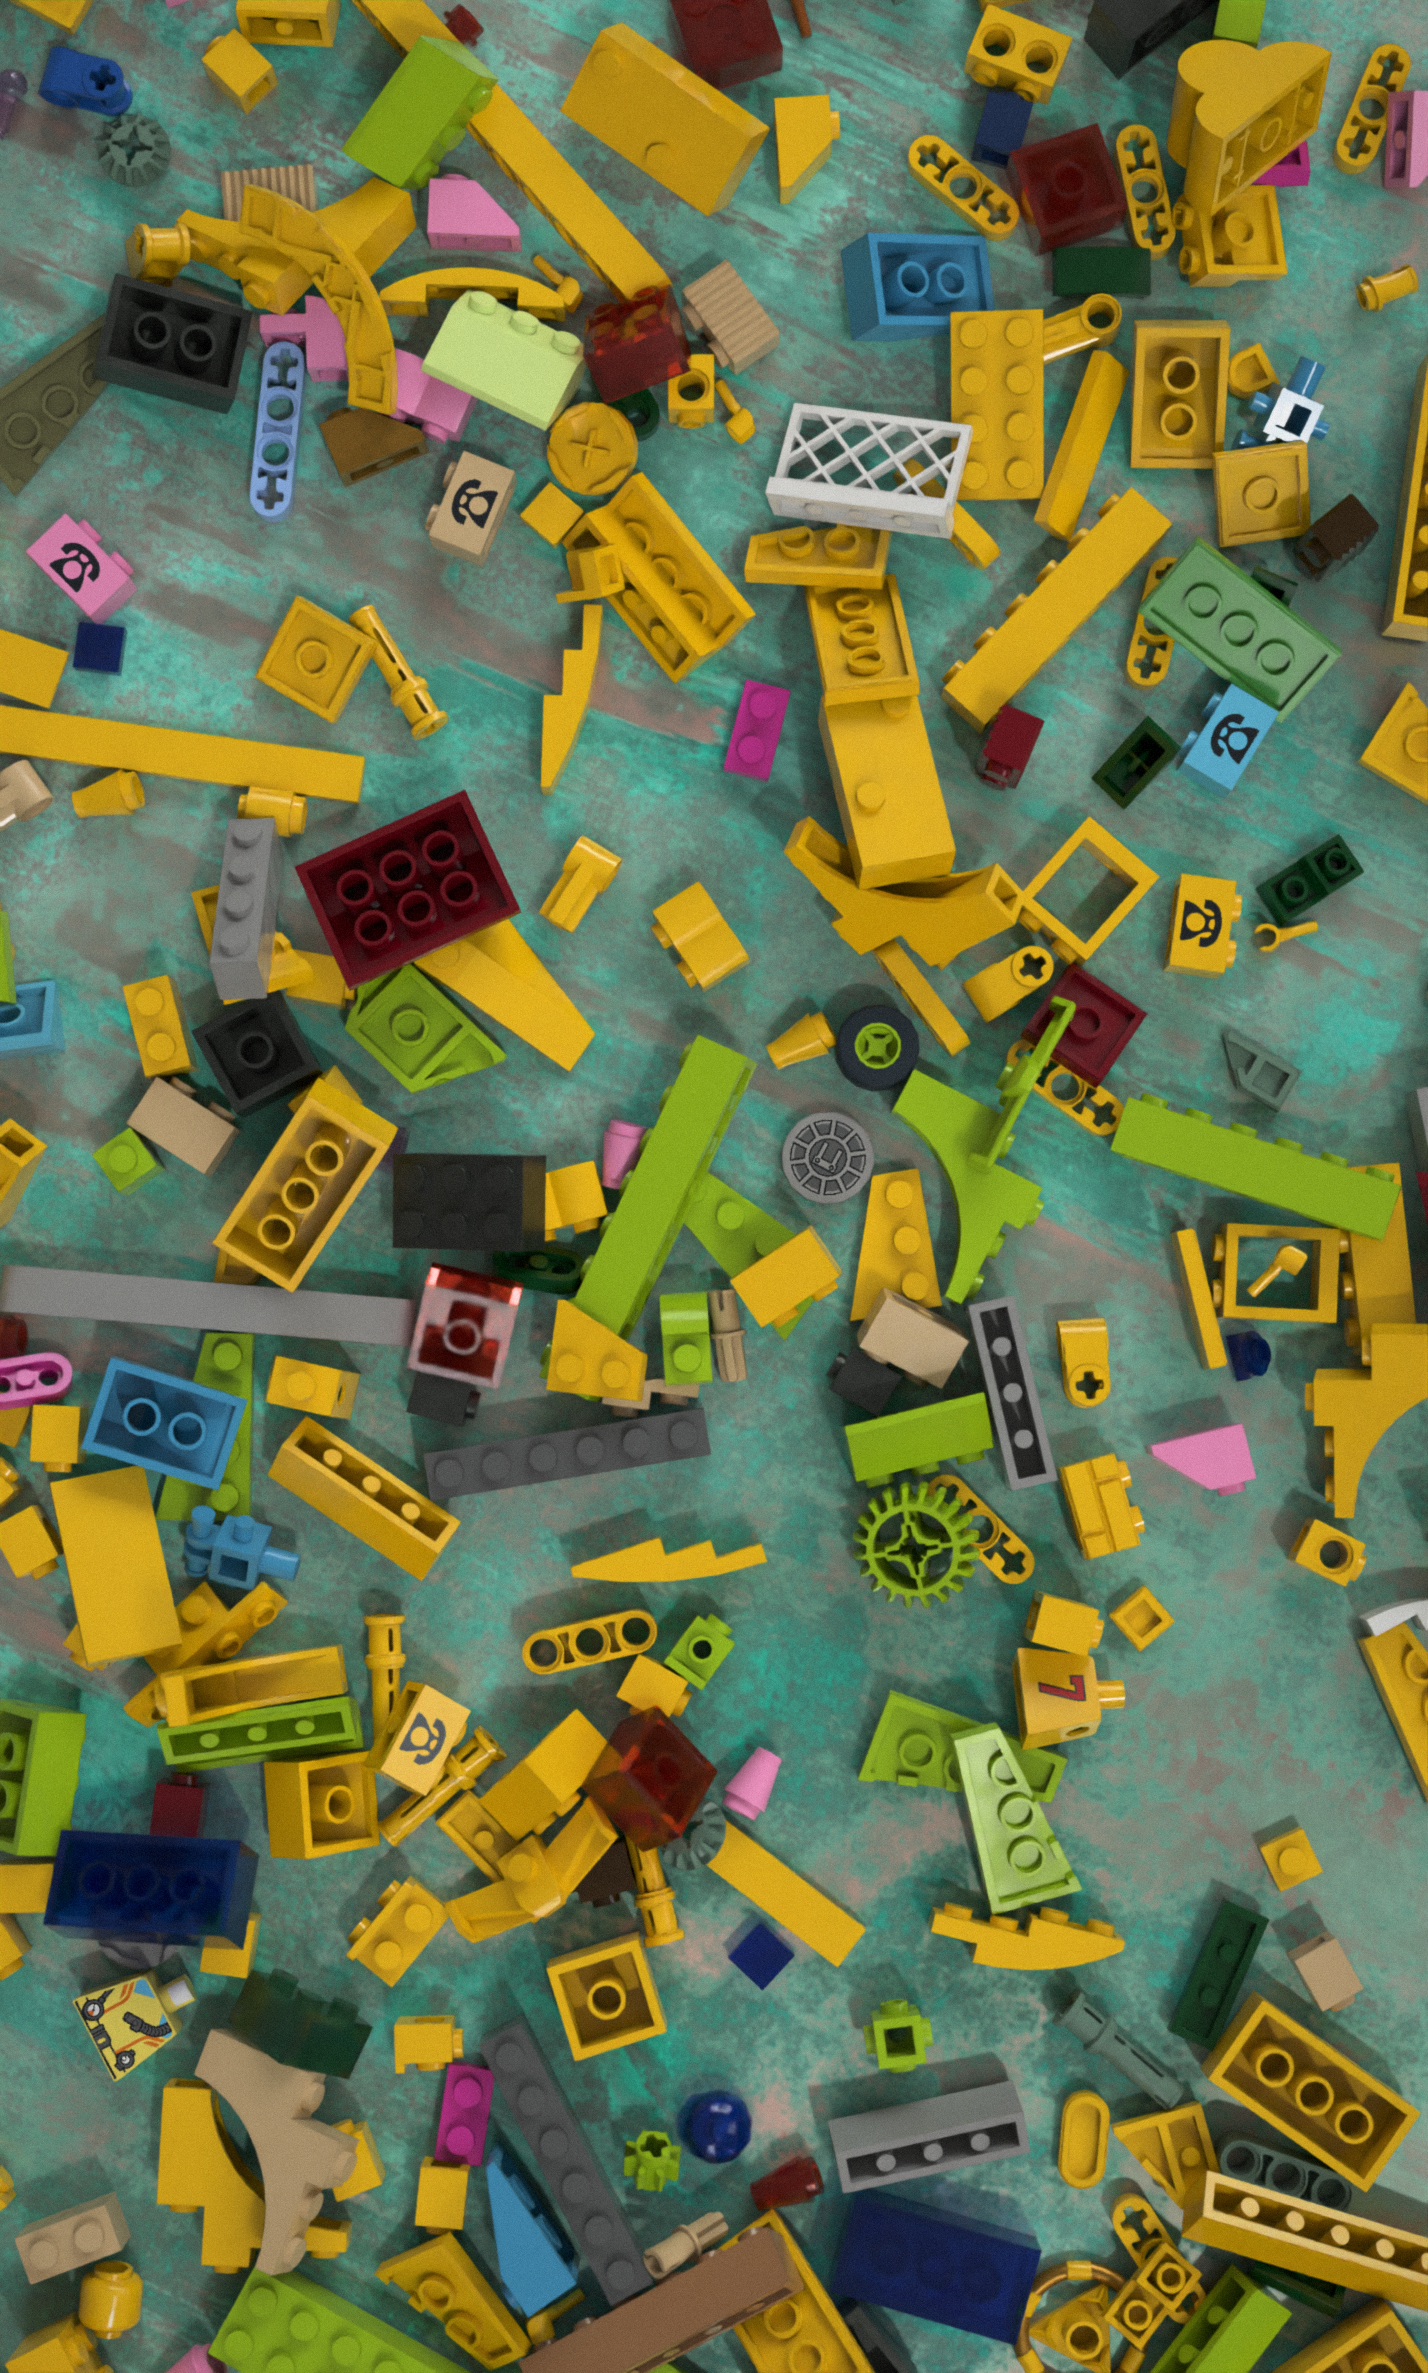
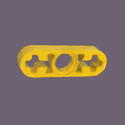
(1372, 91)
(1126, 163)
(930, 174)
(967, 534)
(1137, 652)
(921, 997)
(1086, 1116)
(1012, 1545)
(1150, 2222)

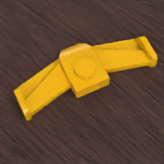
(535, 1877)

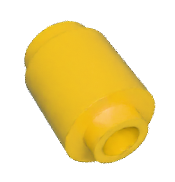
(283, 805)

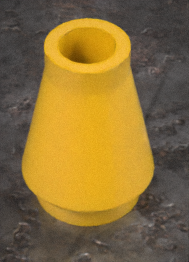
(113, 795)
(803, 1041)

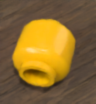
(110, 2299)

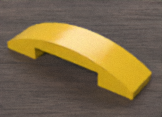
(413, 294)

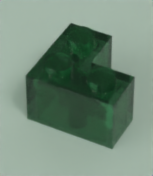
(299, 2025)

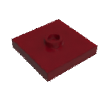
(1098, 1029)

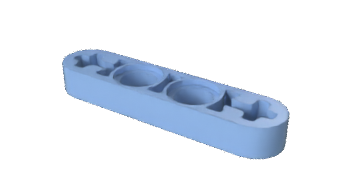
(283, 432)

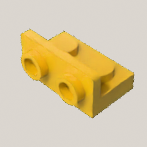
(399, 1930)

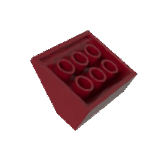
(407, 890)

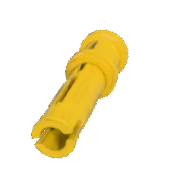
(408, 690)
(385, 1661)
(459, 1772)
(654, 1897)

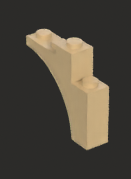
(293, 2148)

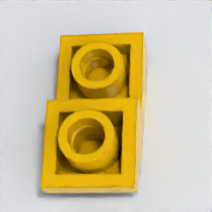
(1150, 2294)

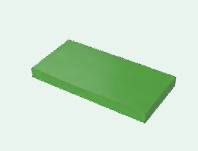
(1239, 628)

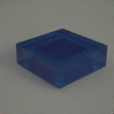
(100, 648)
(761, 1955)

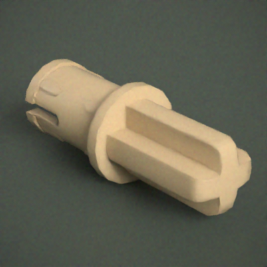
(727, 1335)
(685, 2244)

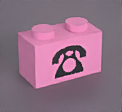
(82, 569)

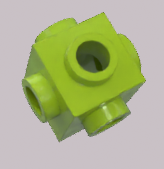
(901, 2053)

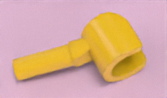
(567, 286)
(741, 425)
(1285, 933)
(1286, 1258)
(540, 2323)

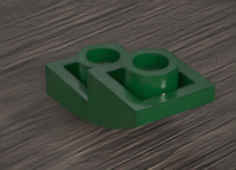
(1101, 269)
(1309, 880)

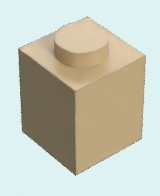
(1325, 1972)

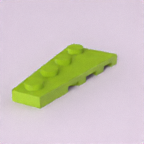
(737, 1234)
(226, 1365)
(916, 1749)
(1010, 1833)

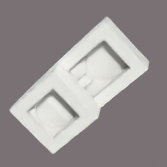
(1392, 1614)

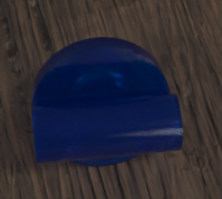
(1248, 1354)

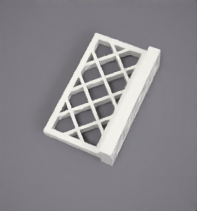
(860, 505)

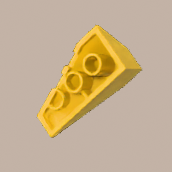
(513, 988)

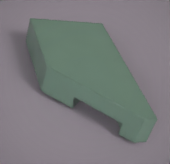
(1259, 1072)

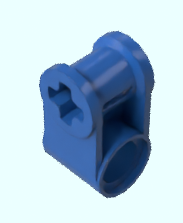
(78, 83)

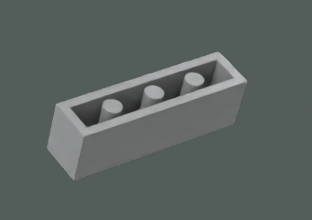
(246, 909)
(1010, 1393)
(928, 2136)

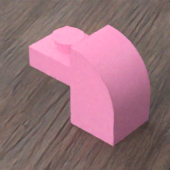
(317, 331)

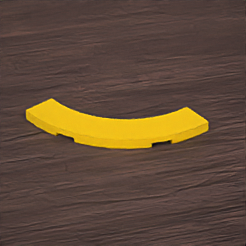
(343, 285)

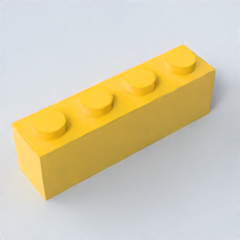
(1376, 1274)
(363, 1498)

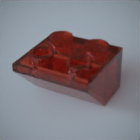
(636, 343)

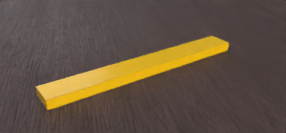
(180, 754)

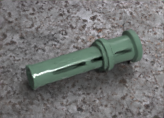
(1102, 2037)

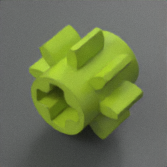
(651, 2160)

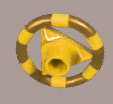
(1075, 2326)

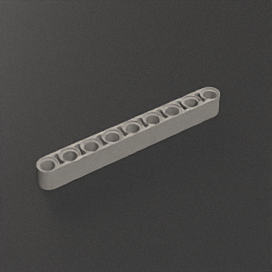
(207, 1305)

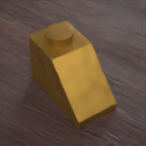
(369, 443)

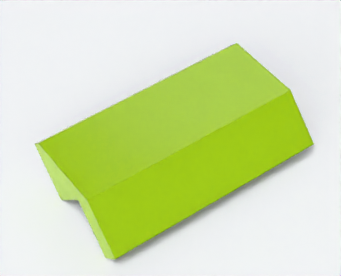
(264, 1735)

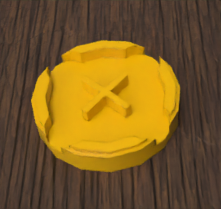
(592, 448)

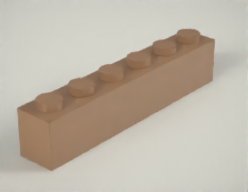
(679, 2312)

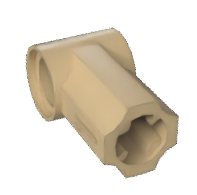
(21, 794)

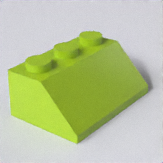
(421, 113)
(918, 1439)
(37, 1774)

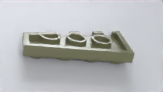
(46, 405)

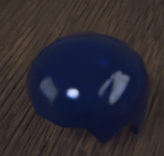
(715, 2126)

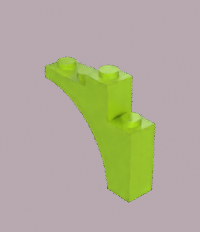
(952, 1129)

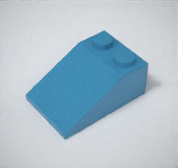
(912, 282)
(164, 1422)
(531, 2248)

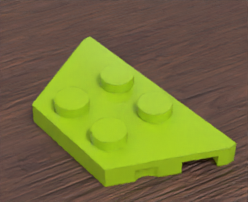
(418, 1031)

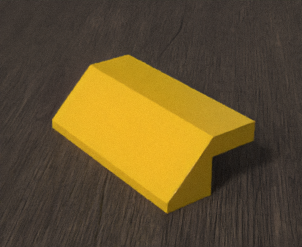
(673, 588)

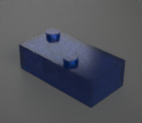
(151, 1889)
(934, 2264)

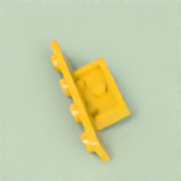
(208, 1637)

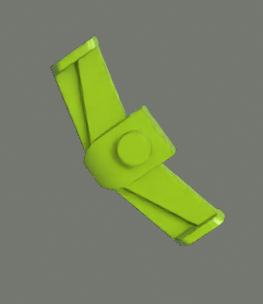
(1018, 1082)

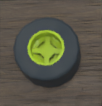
(890, 1040)

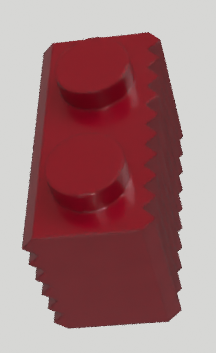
(1008, 748)

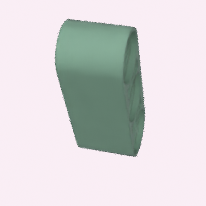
(1266, 2155)

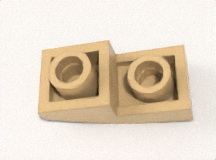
(671, 1395)

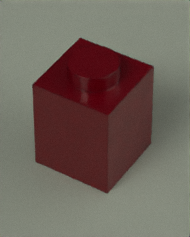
(180, 1806)

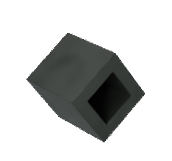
(862, 1381)
(443, 1399)

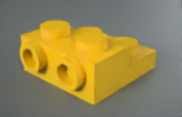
(1233, 243)

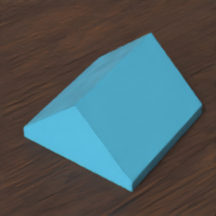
(33, 1023)

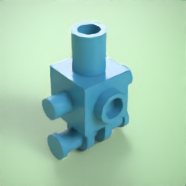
(1287, 411)
(235, 1551)

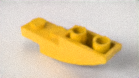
(1043, 1944)

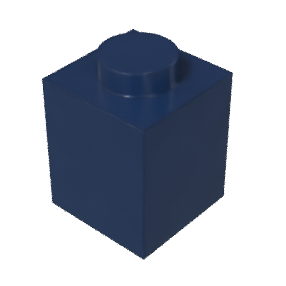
(1001, 128)

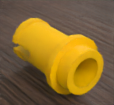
(1380, 290)

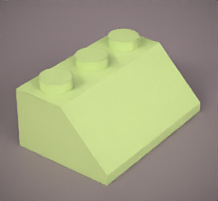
(507, 359)

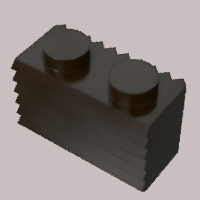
(1335, 540)

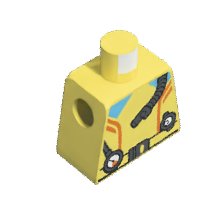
(133, 2017)

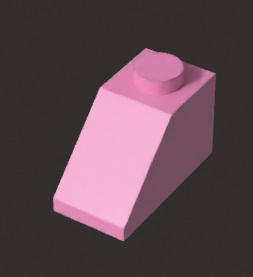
(1406, 139)
(468, 218)
(1209, 1458)

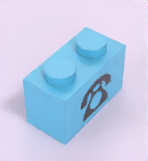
(1226, 741)

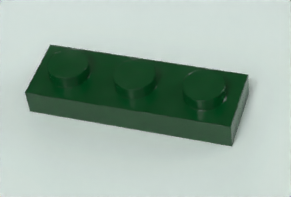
(1217, 1974)

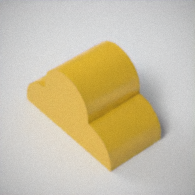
(1241, 113)

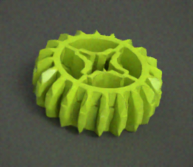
(935, 1541)

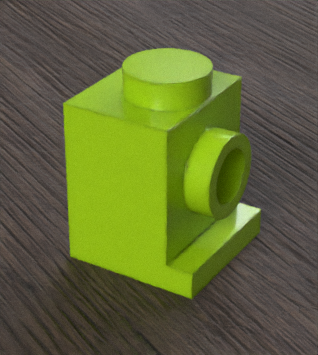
(686, 1663)

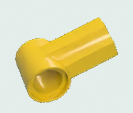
(1072, 332)
(585, 875)

